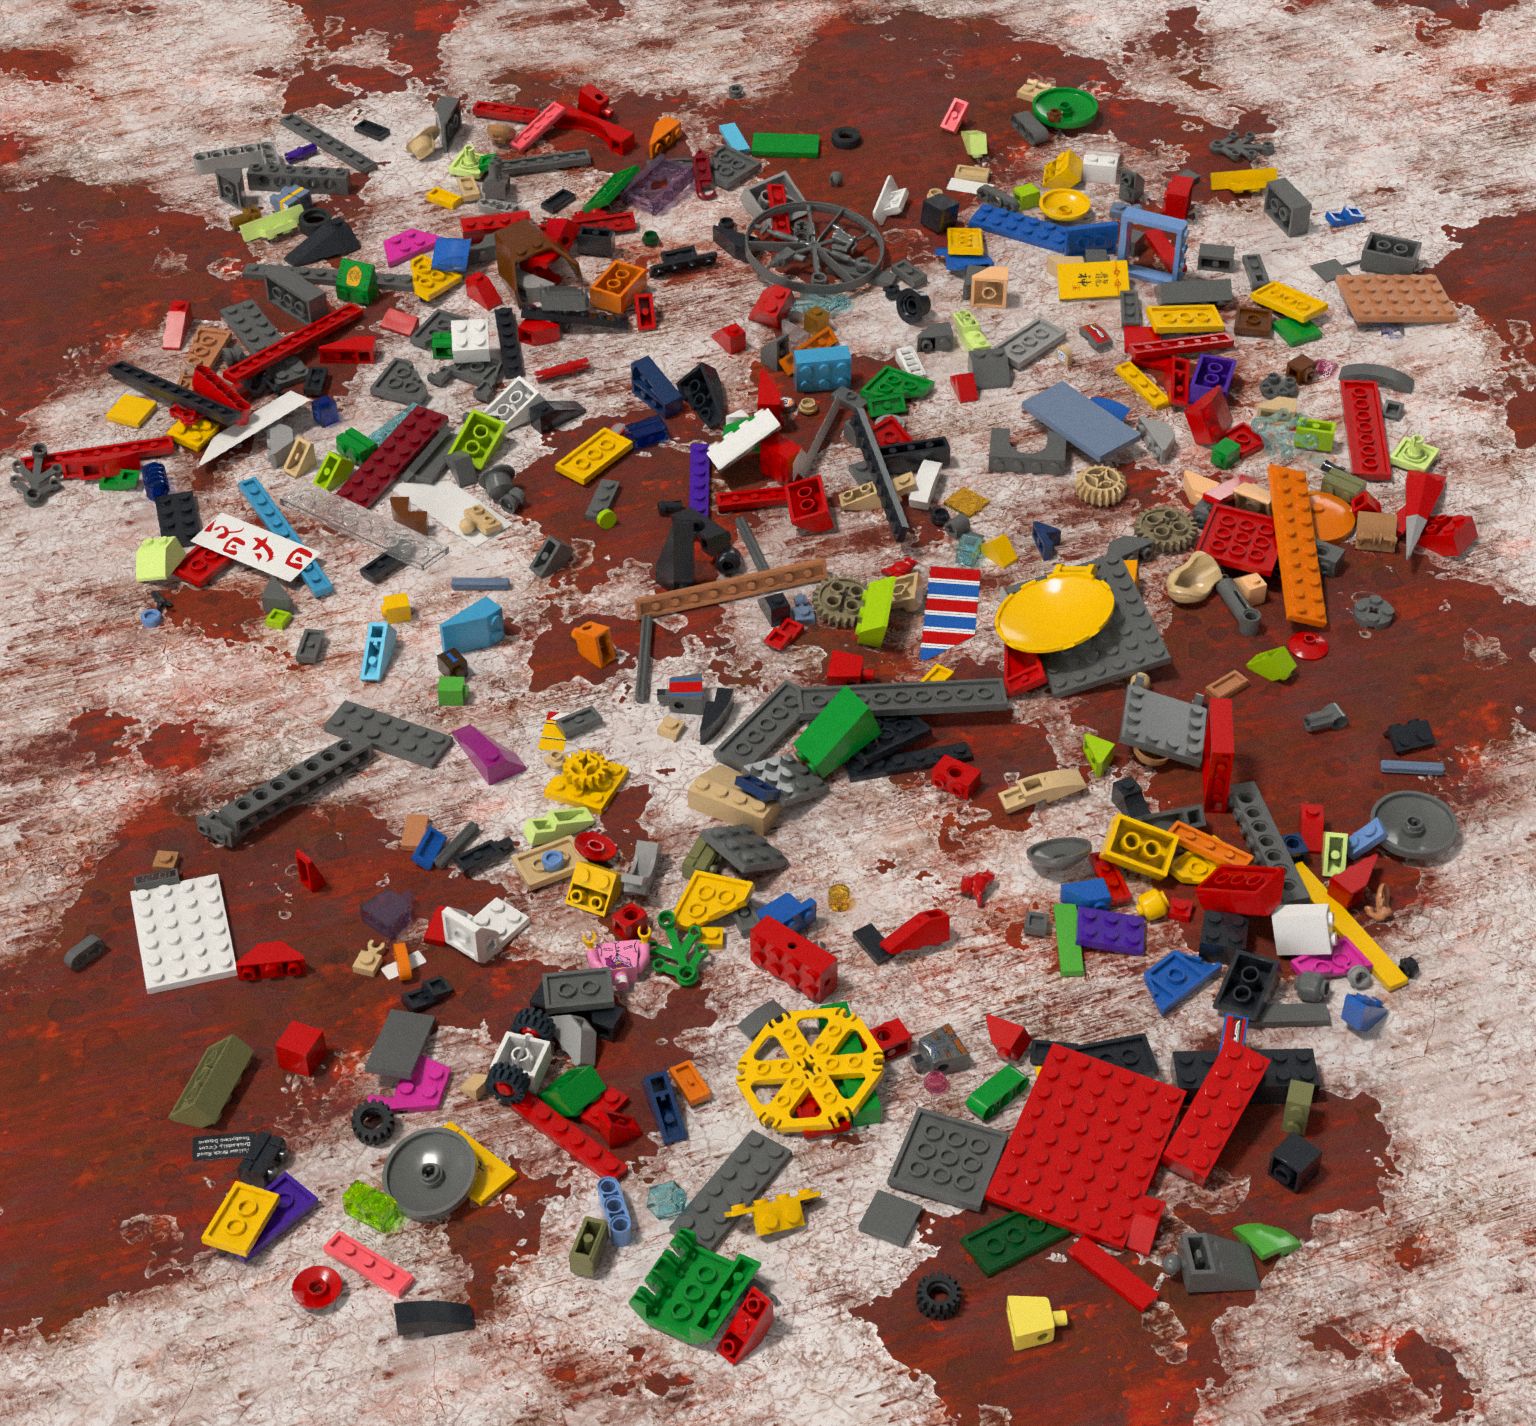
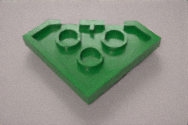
(895, 381)

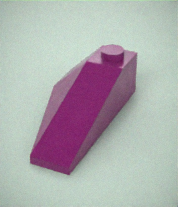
(488, 756)

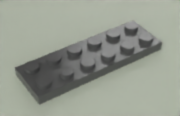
(761, 729)
(390, 734)
(735, 1182)

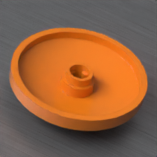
(1331, 517)

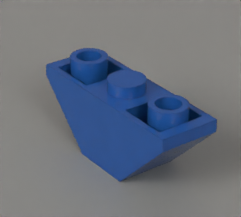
(1362, 1011)

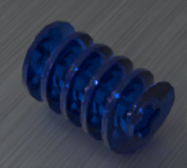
(155, 480)

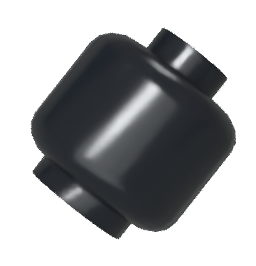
(729, 561)

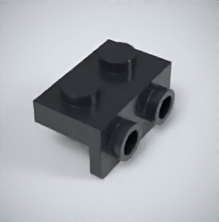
(1410, 736)

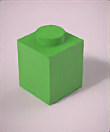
(452, 691)

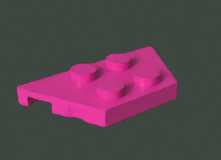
(408, 245)

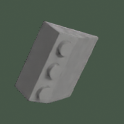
(756, 199)

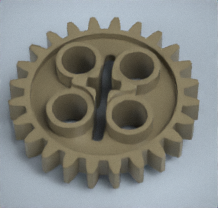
(1166, 527)
(830, 596)

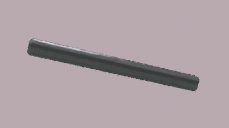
(644, 658)

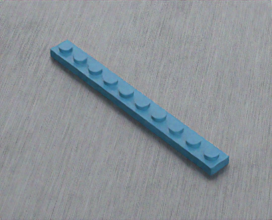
(277, 524)

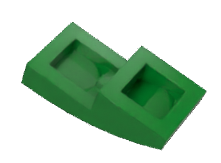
(126, 480)

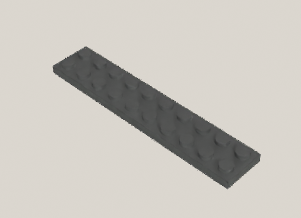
(911, 697)

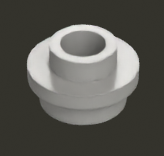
(1363, 978)

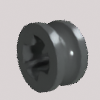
(735, 91)

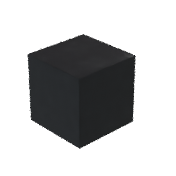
(939, 213)
(1294, 1162)

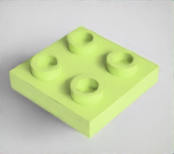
(466, 163)
(1414, 454)

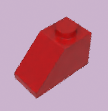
(482, 291)
(644, 311)
(731, 338)
(1311, 827)
(1008, 1038)
(1146, 1225)

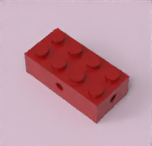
(793, 959)

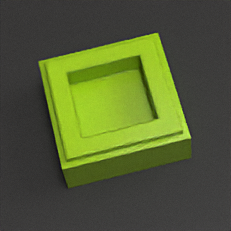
(278, 619)

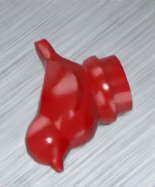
(900, 568)
(977, 884)

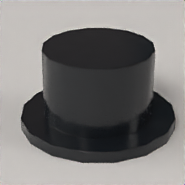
(912, 305)

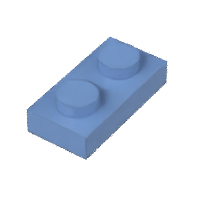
(1366, 838)

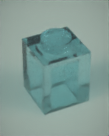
(968, 550)
(666, 1200)

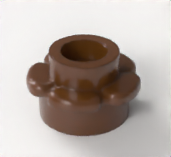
(1054, 115)

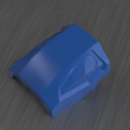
(451, 254)

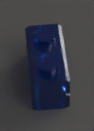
(647, 432)

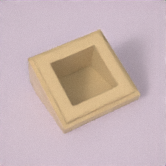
(474, 1086)

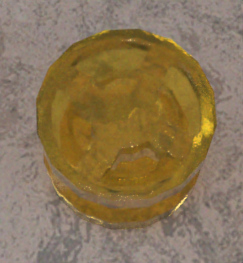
(839, 898)

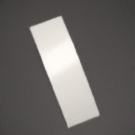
(926, 482)

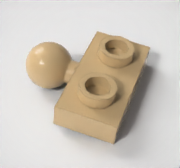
(482, 519)

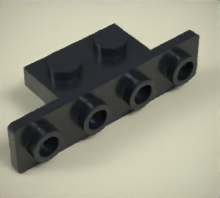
(681, 259)
(259, 382)

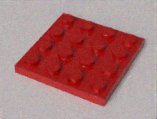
(1240, 540)

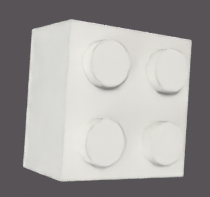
(470, 340)

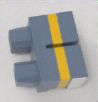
(290, 197)

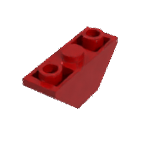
(270, 961)
(747, 1327)

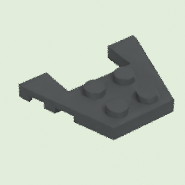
(481, 373)

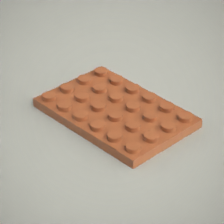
(1396, 298)

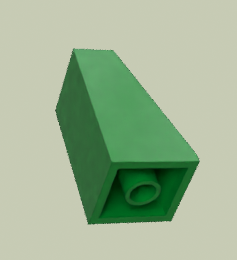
(836, 733)

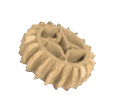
(1100, 485)

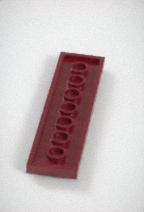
(393, 456)

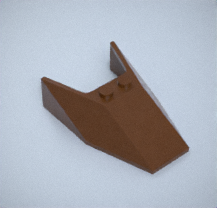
(520, 243)

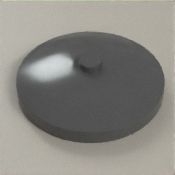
(1416, 824)
(430, 1173)

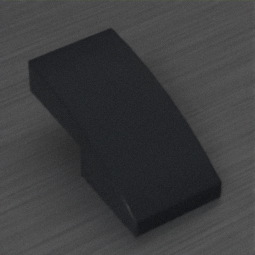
(431, 993)

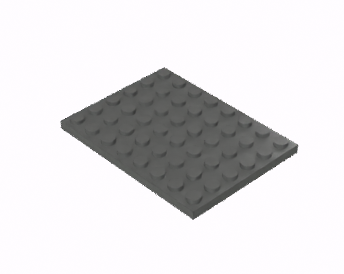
(1118, 650)

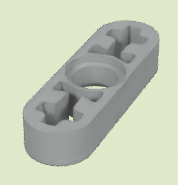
(490, 206)

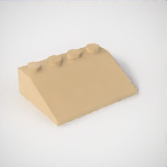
(722, 799)

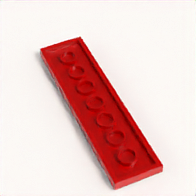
(1365, 430)

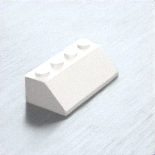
(743, 440)

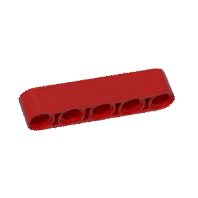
(213, 387)

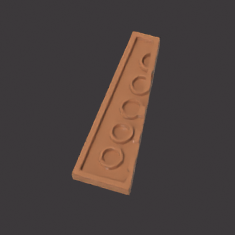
(205, 351)

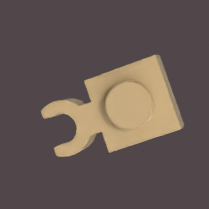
(369, 961)

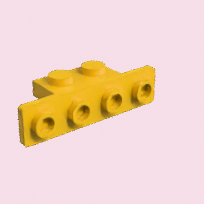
(1243, 179)
(775, 1215)

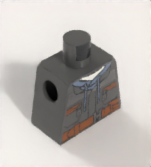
(941, 1052)

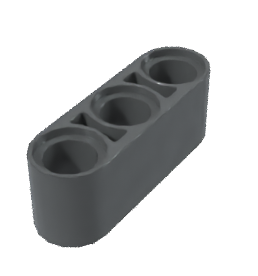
(1029, 128)

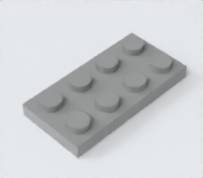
(1031, 341)

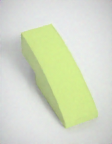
(557, 825)

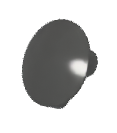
(1278, 385)

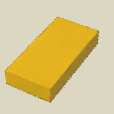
(444, 198)

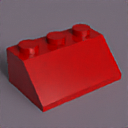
(809, 504)

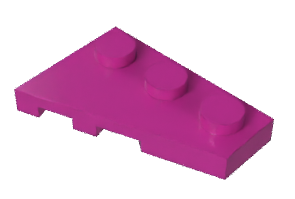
(1342, 959)

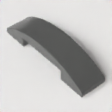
(1378, 373)

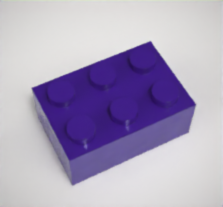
(1209, 373)

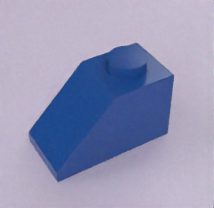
(1086, 894)

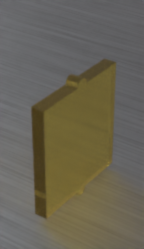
(966, 502)

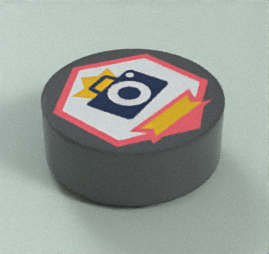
(789, 404)

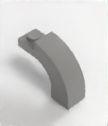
(643, 868)

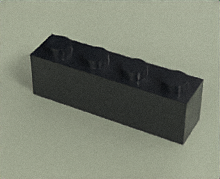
(910, 455)

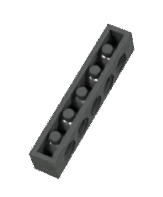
(316, 179)

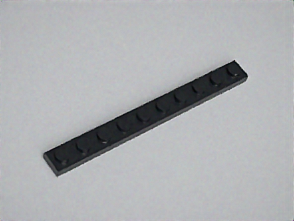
(175, 393)
(879, 475)

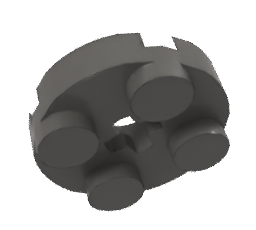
(1381, 616)

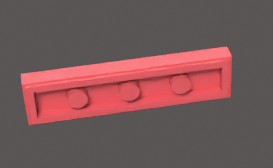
(537, 127)
(369, 1264)

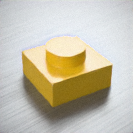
(712, 937)

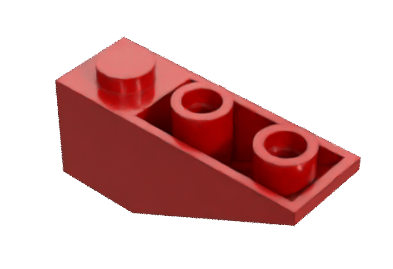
(1350, 885)
(923, 929)

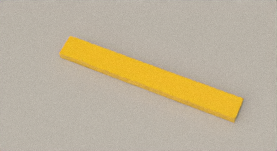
(1383, 967)

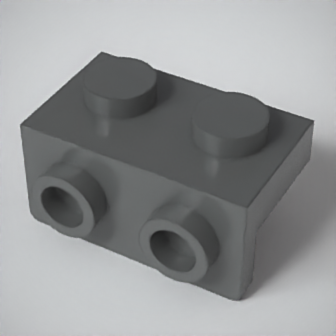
(212, 827)

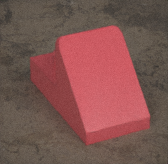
(956, 115)

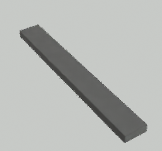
(328, 143)

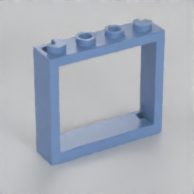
(1158, 221)

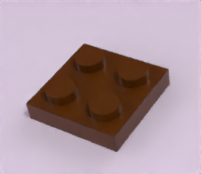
(1253, 321)

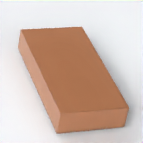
(1227, 685)
(413, 831)

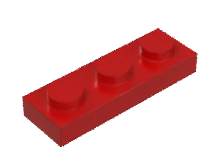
(1113, 878)

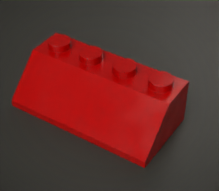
(481, 225)
(1242, 889)

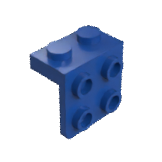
(790, 911)

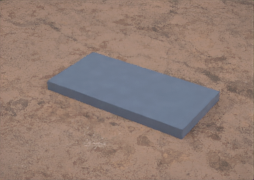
(1081, 421)

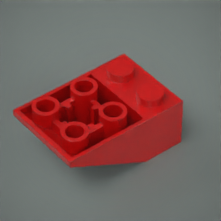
(1448, 534)

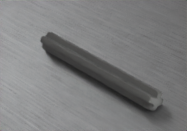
(751, 544)

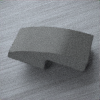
(755, 1021)

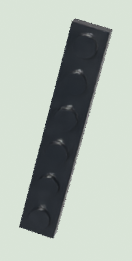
(601, 319)
(508, 343)
(906, 762)

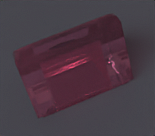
(1325, 367)

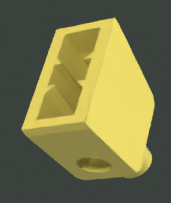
(1032, 1321)

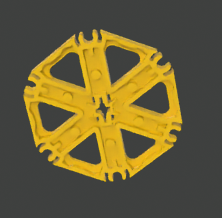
(799, 1081)

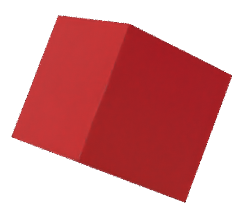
(301, 1049)

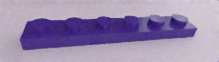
(699, 478)

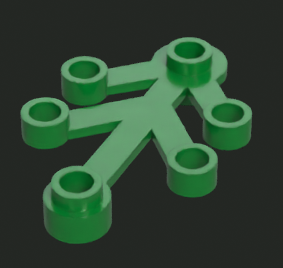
(678, 952)

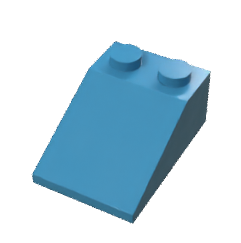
(474, 627)

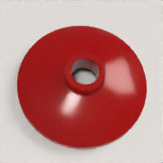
(1308, 646)
(595, 846)
(316, 1279)

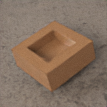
(165, 860)

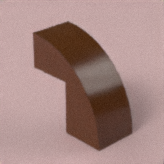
(412, 519)

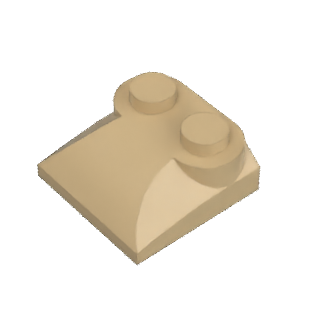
(908, 592)

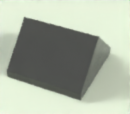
(231, 186)

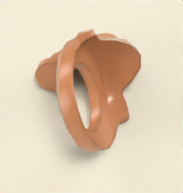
(1382, 905)

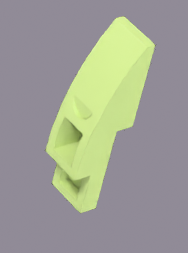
(969, 331)

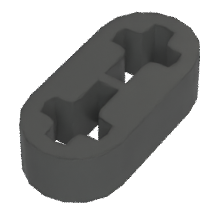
(84, 952)

